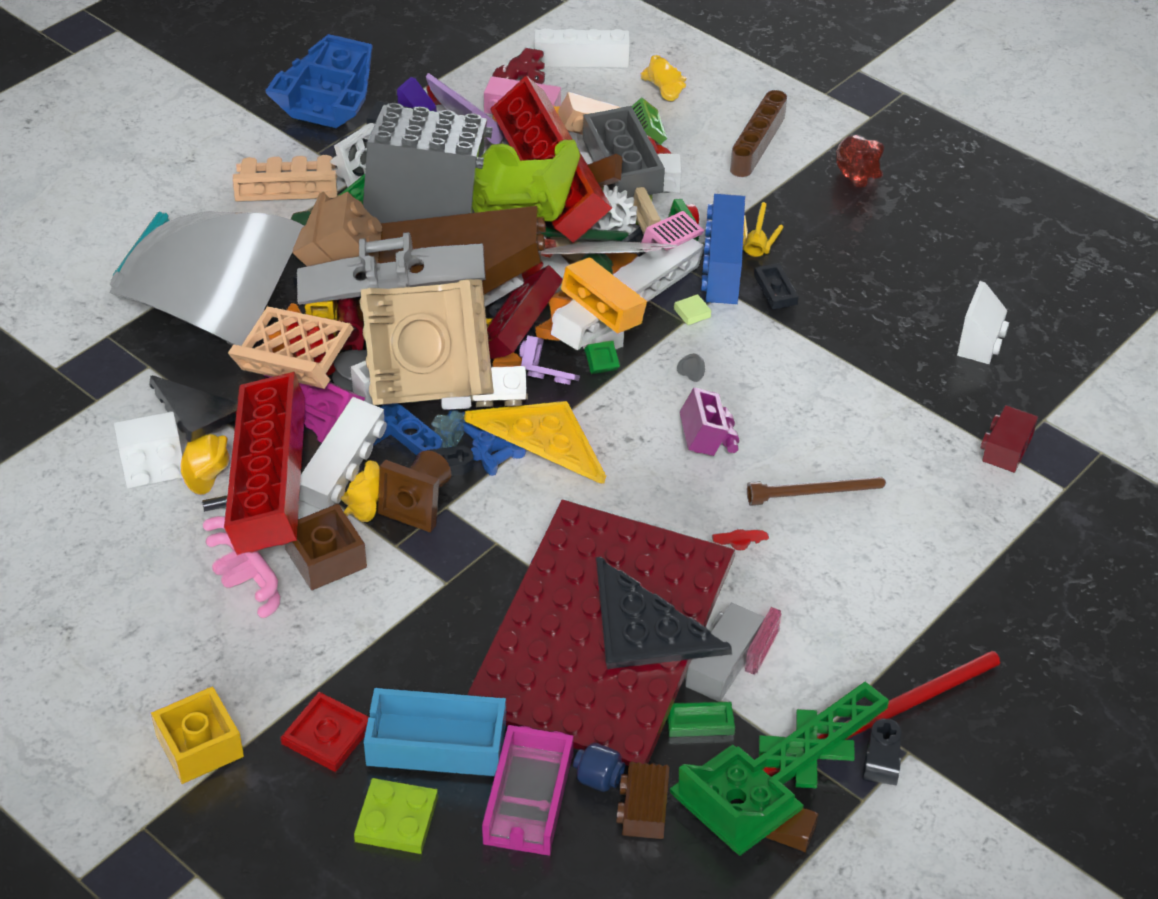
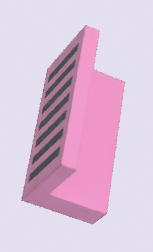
(672, 231)

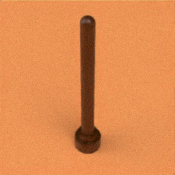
(759, 493)

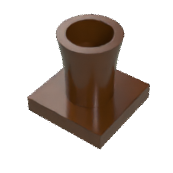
(412, 492)

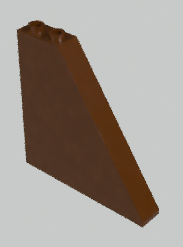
(509, 239)

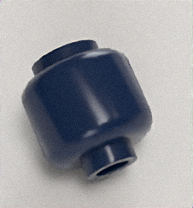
(599, 767)

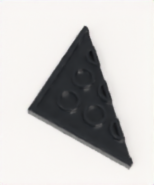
(193, 409)
(647, 628)

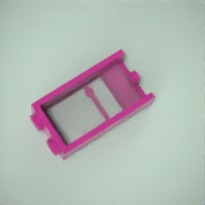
(528, 790)

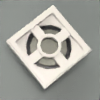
(350, 155)

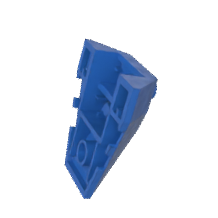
(326, 83)

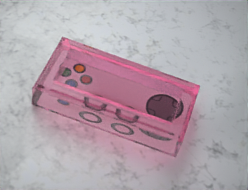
(763, 641)

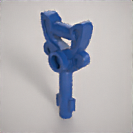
(486, 443)

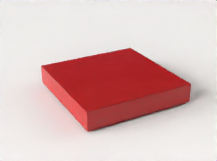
(326, 731)

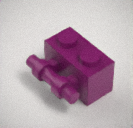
(707, 423)

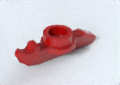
(740, 538)

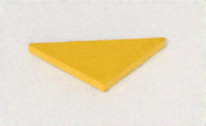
(543, 430)

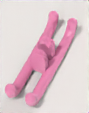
(244, 567)

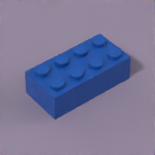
(723, 249)

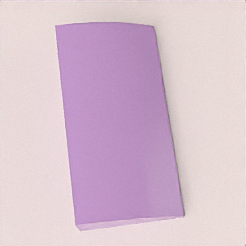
(459, 105)

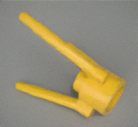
(756, 241)

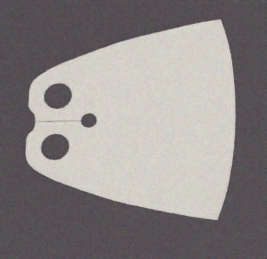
(605, 247)

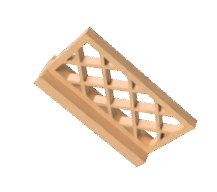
(308, 372)

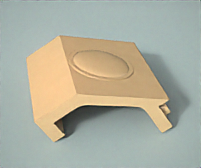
(426, 342)

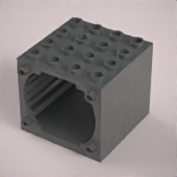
(422, 163)

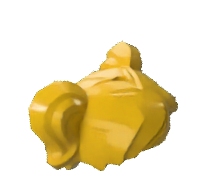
(665, 77)
(363, 493)

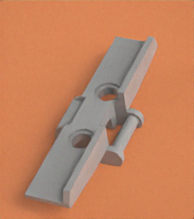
(441, 266)

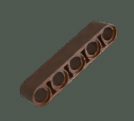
(758, 133)

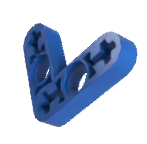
(405, 421)

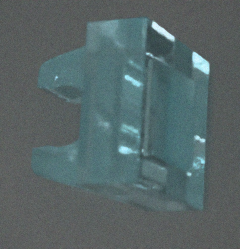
(449, 428)

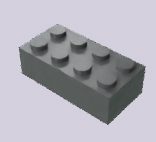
(622, 134)

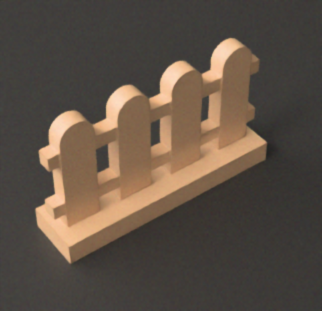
(284, 185)

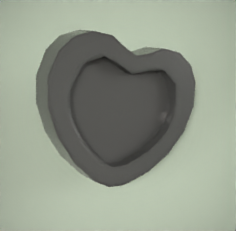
(692, 367)

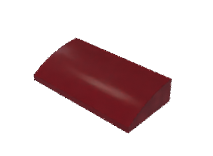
(521, 311)

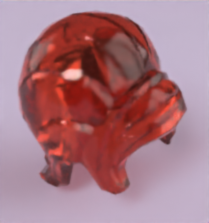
(859, 159)

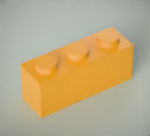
(603, 295)

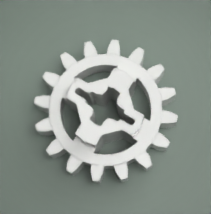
(622, 213)

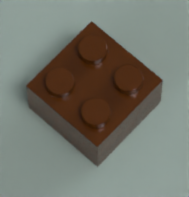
(326, 547)

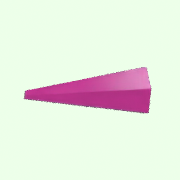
(324, 406)

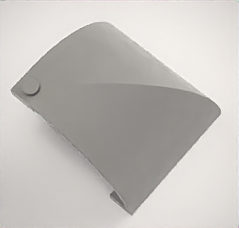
(210, 269)

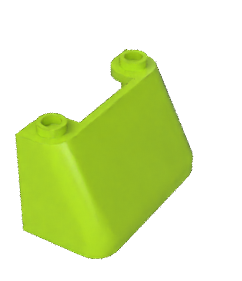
(516, 184)

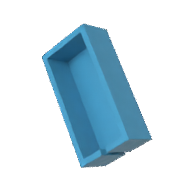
(435, 732)

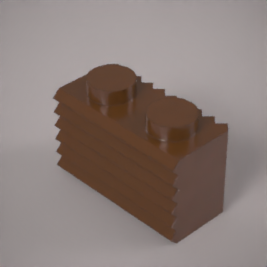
(645, 800)

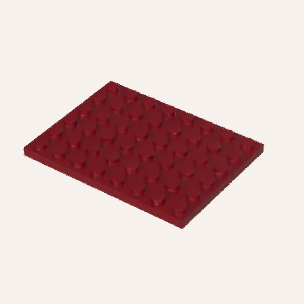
(552, 637)

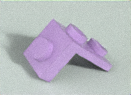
(531, 352)

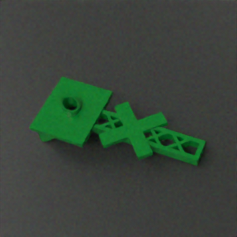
(767, 802)

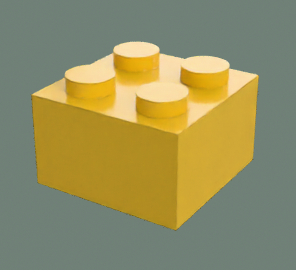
(197, 734)

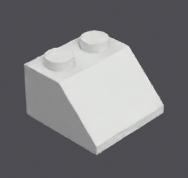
(983, 326)

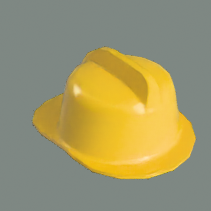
(203, 462)

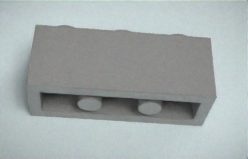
(716, 674)

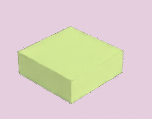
(692, 309)

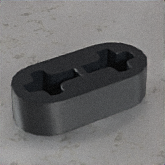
(452, 455)

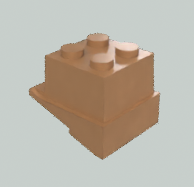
(335, 230)

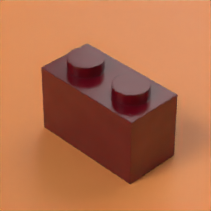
(1009, 438)

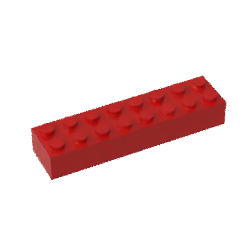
(534, 131)
(266, 464)

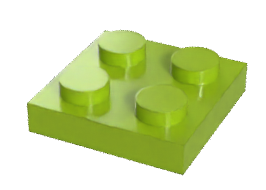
(396, 816)

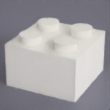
(149, 449)

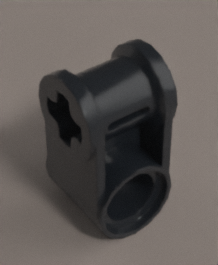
(883, 753)

